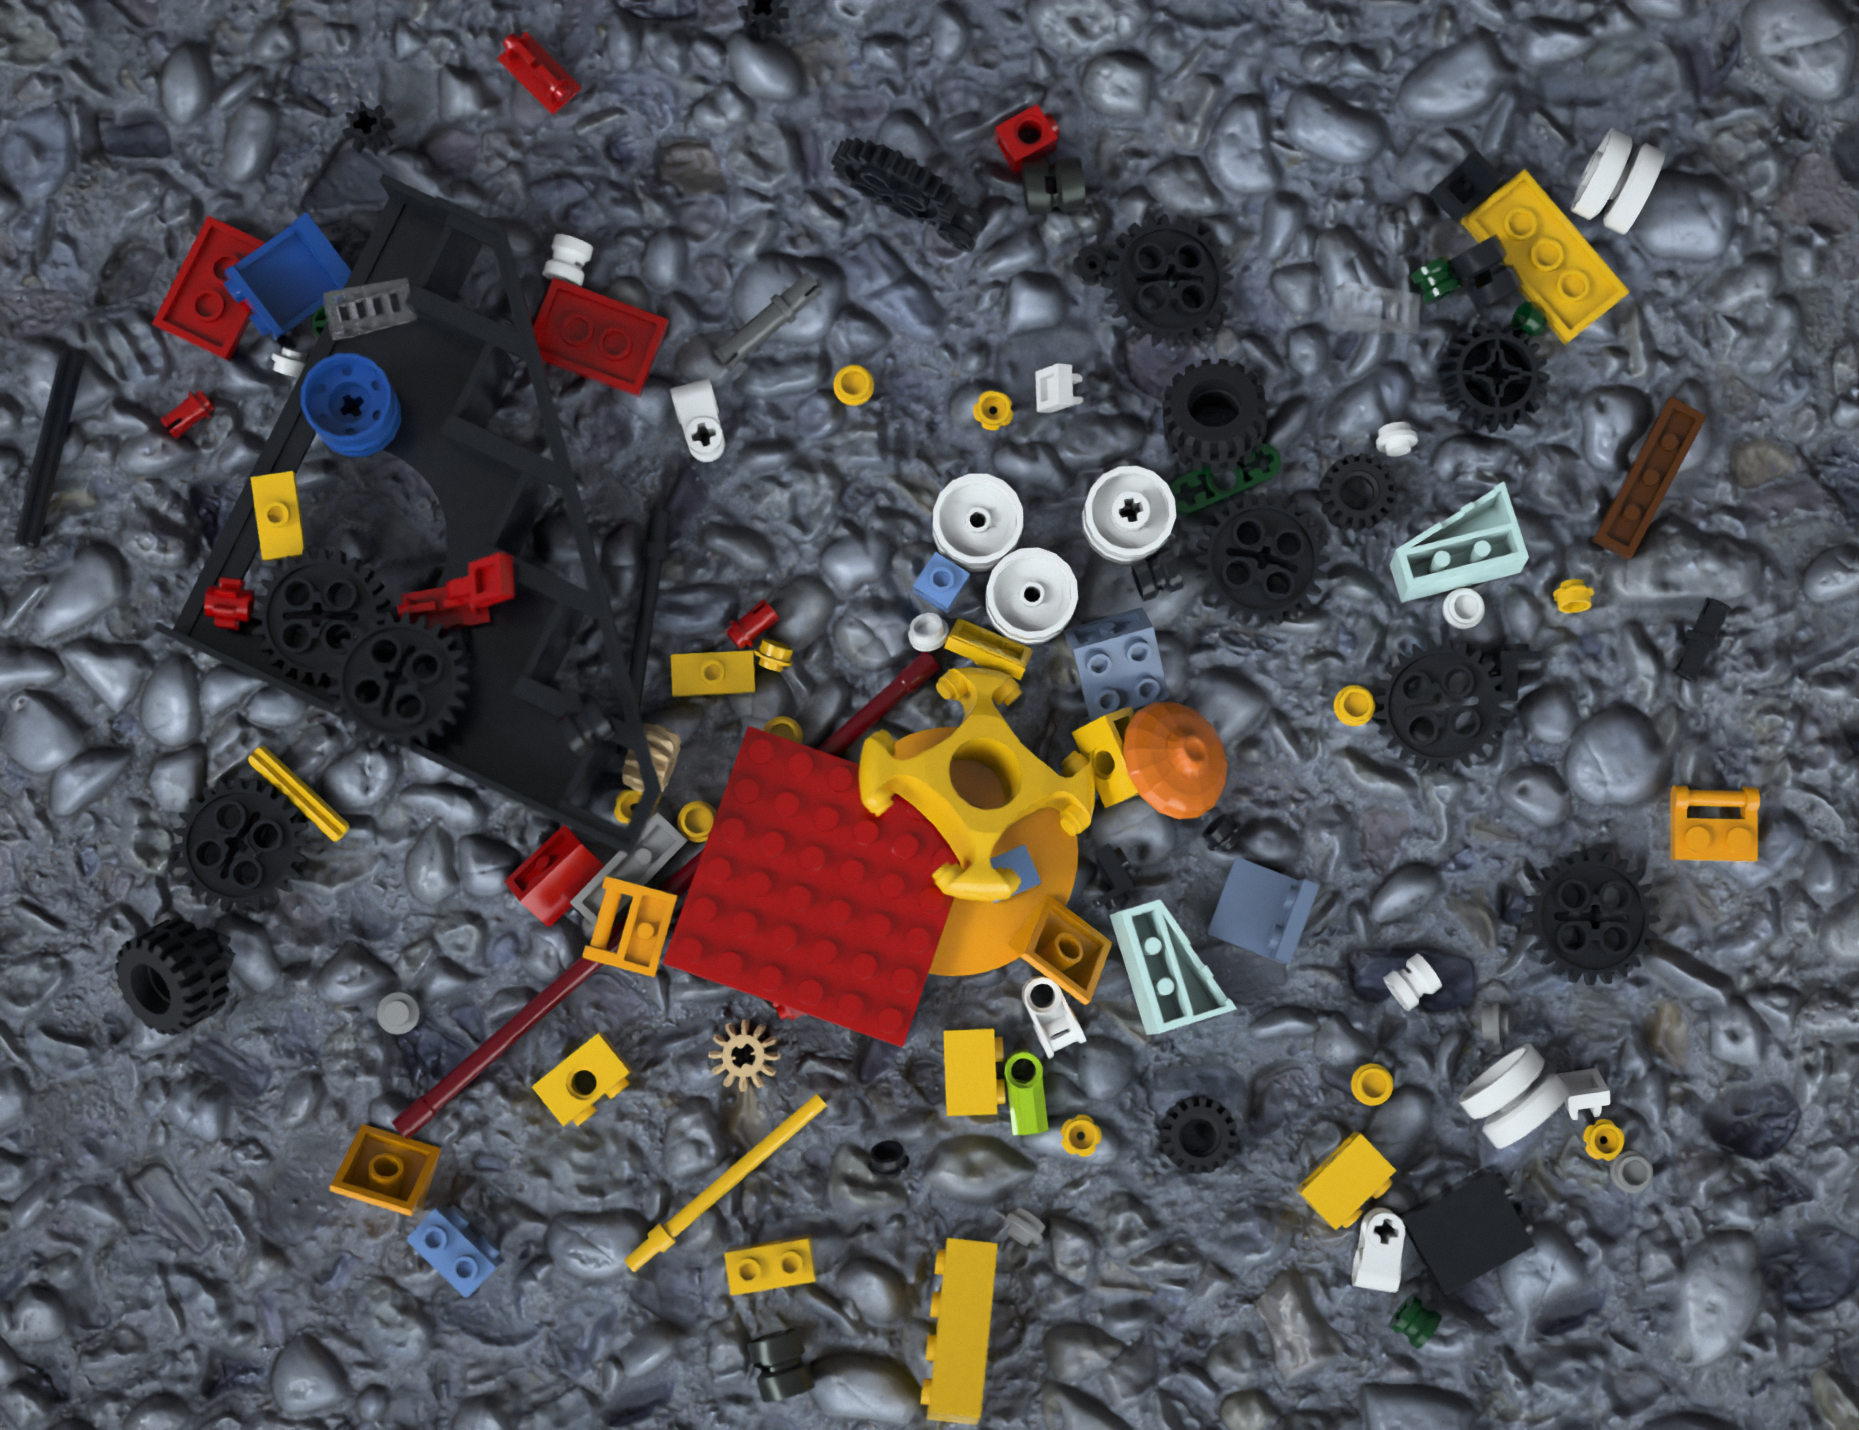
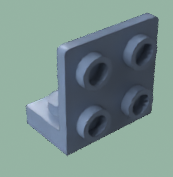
(1117, 662)
(1262, 910)

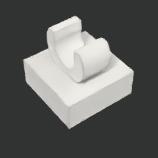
(1055, 388)
(1586, 1091)

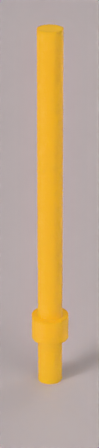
(663, 1236)

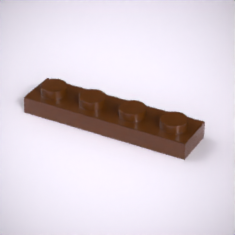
(1649, 478)

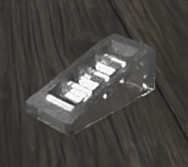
(1353, 319)
(357, 326)

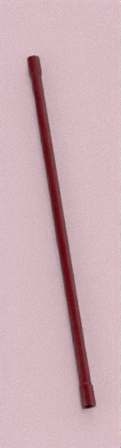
(428, 1105)

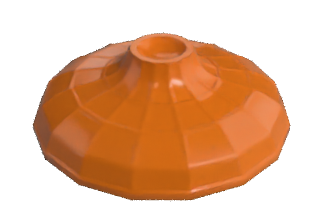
(1175, 759)

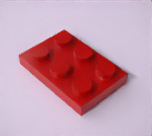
(198, 302)
(598, 337)

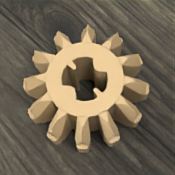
(664, 749)
(747, 1069)

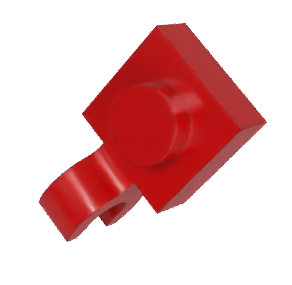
(488, 581)

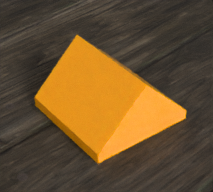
(1063, 948)
(387, 1170)

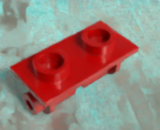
(538, 72)
(438, 609)

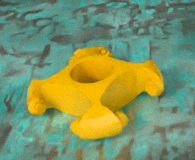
(987, 739)

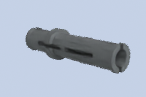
(768, 321)

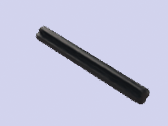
(49, 448)

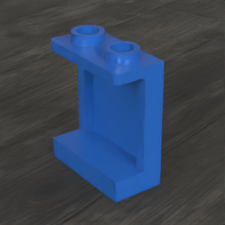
(287, 277)

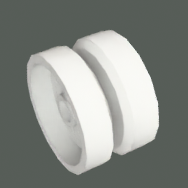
(1621, 182)
(1133, 491)
(968, 500)
(1025, 620)
(1513, 1096)

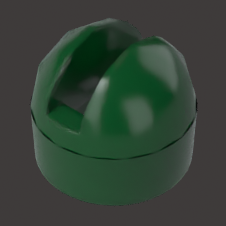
(1529, 319)

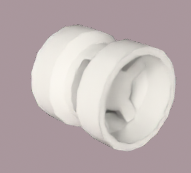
(568, 259)
(1412, 982)

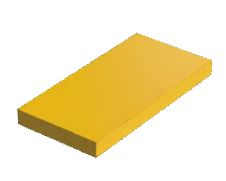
(1549, 253)

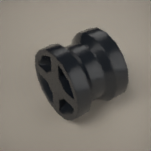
(963, 228)

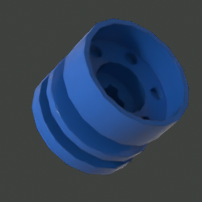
(338, 385)

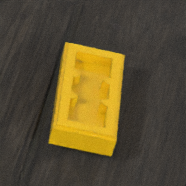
(278, 516)
(988, 648)
(713, 673)

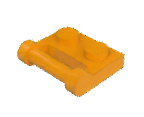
(1714, 838)
(644, 928)

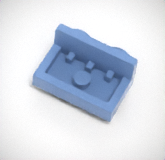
(455, 1249)

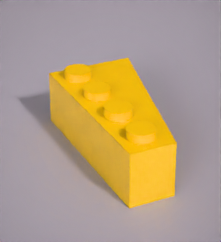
(961, 1331)

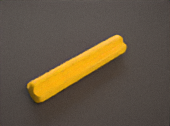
(299, 793)

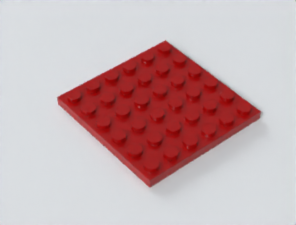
(815, 893)

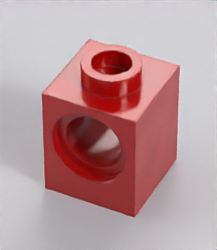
(1017, 151)

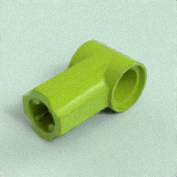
(1026, 1096)

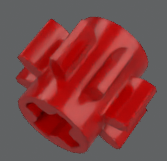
(229, 603)

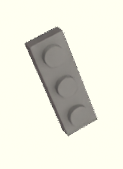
(655, 848)

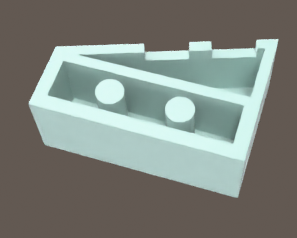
(1463, 550)
(1165, 971)

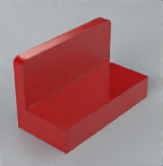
(554, 875)

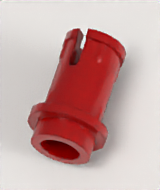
(191, 411)
(751, 625)

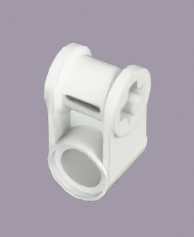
(699, 415)
(1052, 1018)
(1378, 1259)

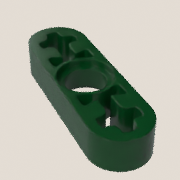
(1200, 501)

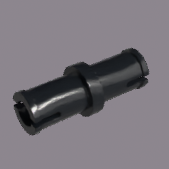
(1701, 640)

